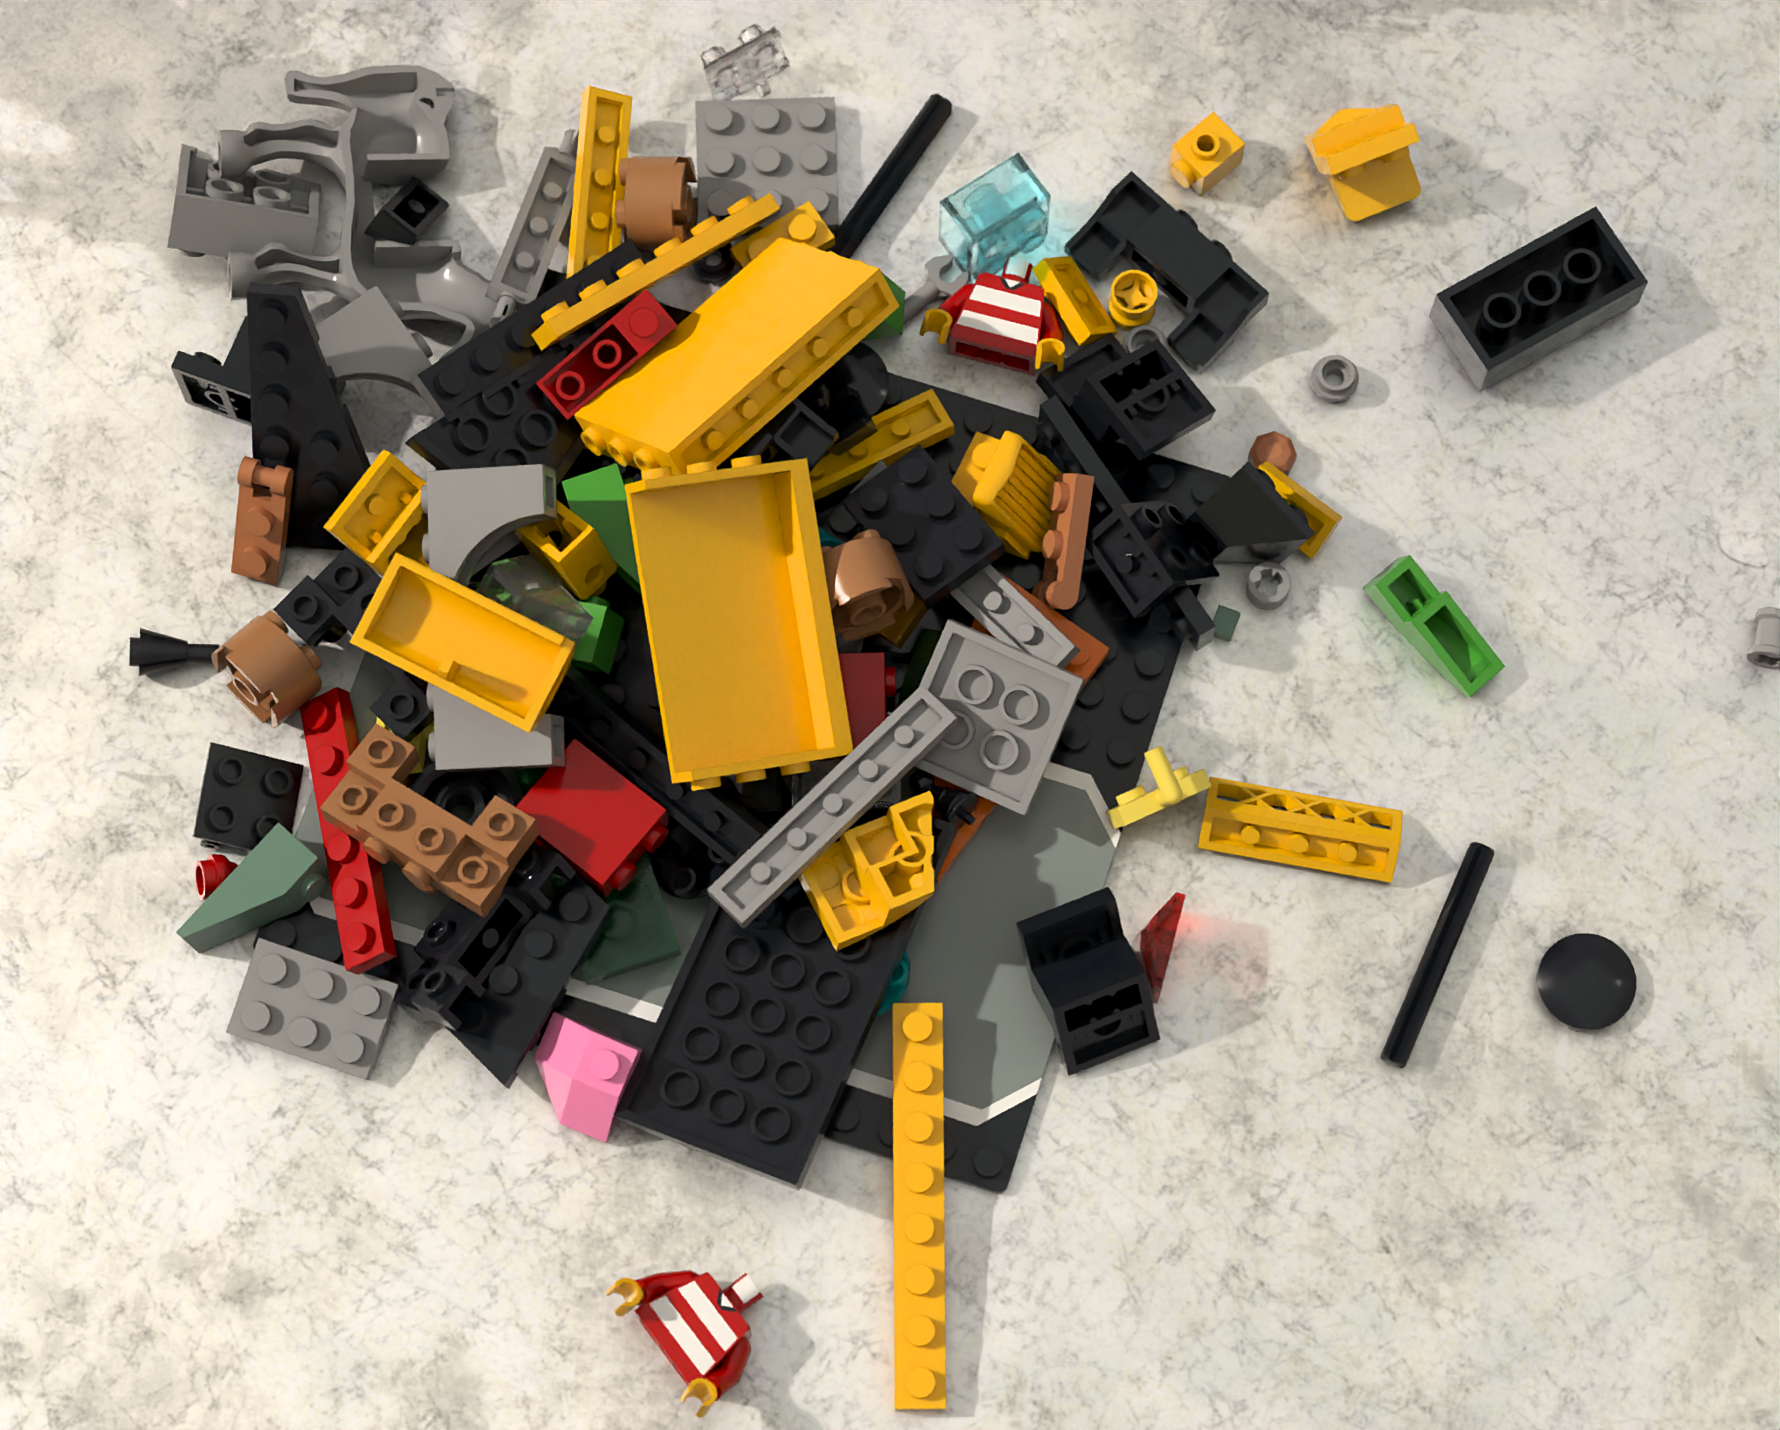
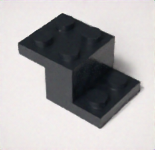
(219, 387)
(1127, 396)
(1088, 981)

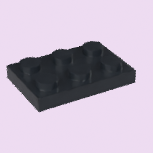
(928, 524)

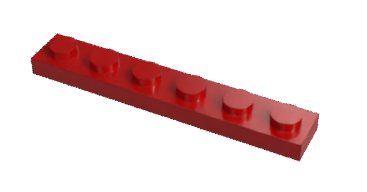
(353, 873)

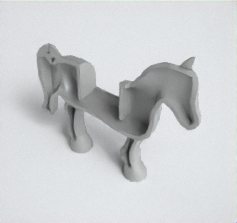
(381, 142)

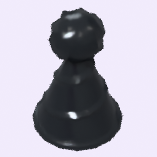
(949, 804)

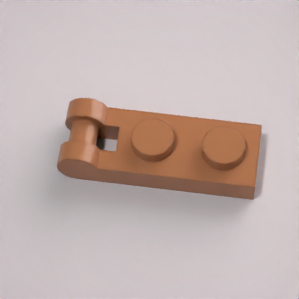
(262, 520)
(1065, 540)

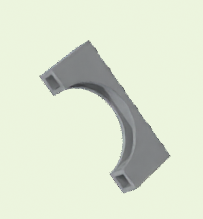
(374, 344)
(465, 520)

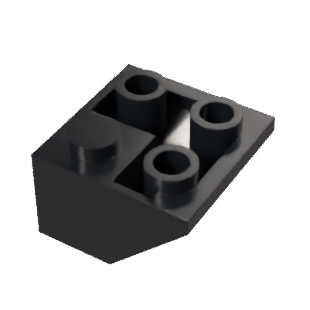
(1249, 520)

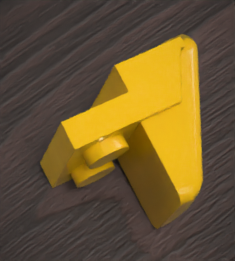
(1366, 159)
(1008, 489)
(383, 515)

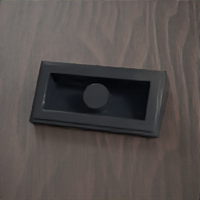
(408, 213)

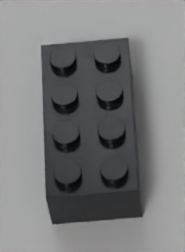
(1537, 299)

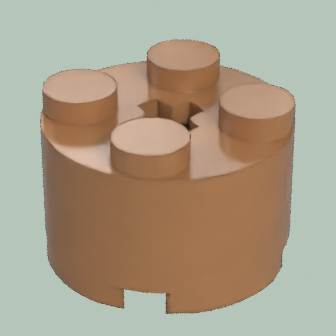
(657, 200)
(865, 585)
(269, 669)

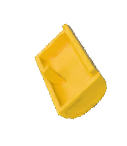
(464, 643)

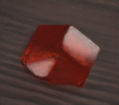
(1155, 943)

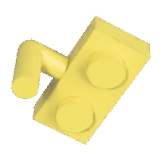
(1172, 788)

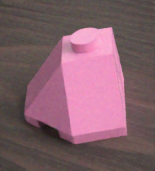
(585, 1074)

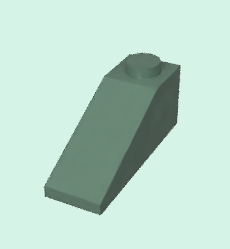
(264, 887)

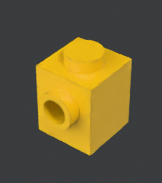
(1206, 155)

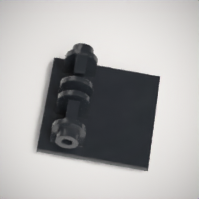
(244, 797)

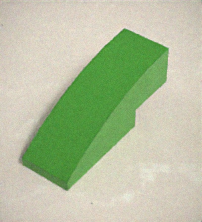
(1434, 625)

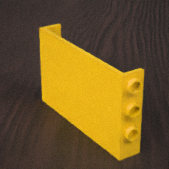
(737, 359)
(738, 619)

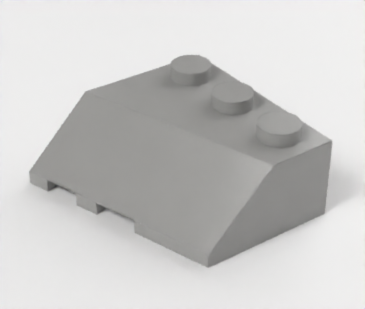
(239, 213)

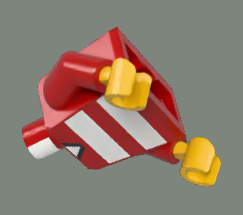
(1000, 321)
(695, 1327)

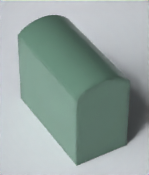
(1226, 622)

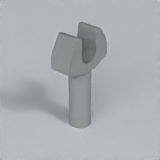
(934, 286)

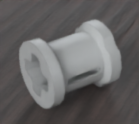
(1767, 639)

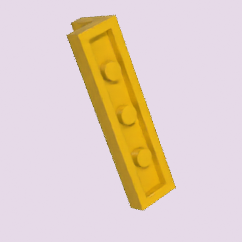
(1300, 833)

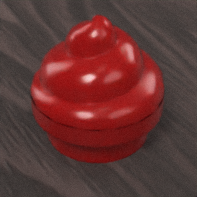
(211, 874)

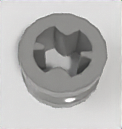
(1260, 599)

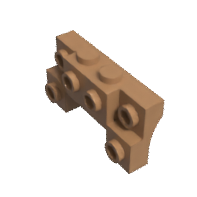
(419, 835)

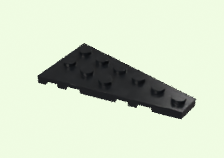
(299, 413)
(510, 420)

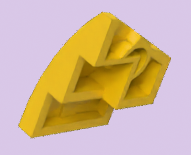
(874, 873)

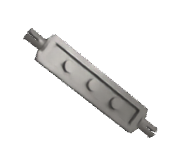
(535, 230)

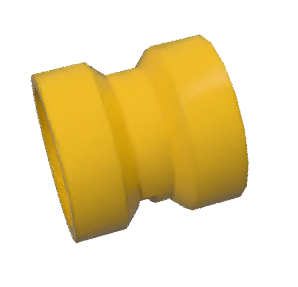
(1133, 289)

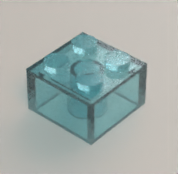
(995, 218)

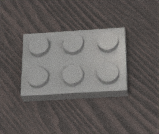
(313, 1009)

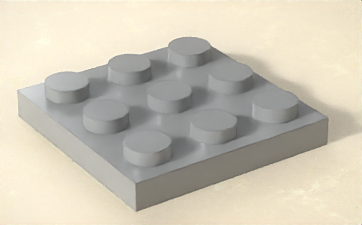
(767, 149)
(1006, 714)

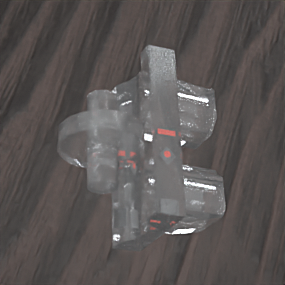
(746, 66)

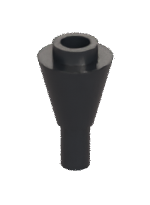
(160, 652)

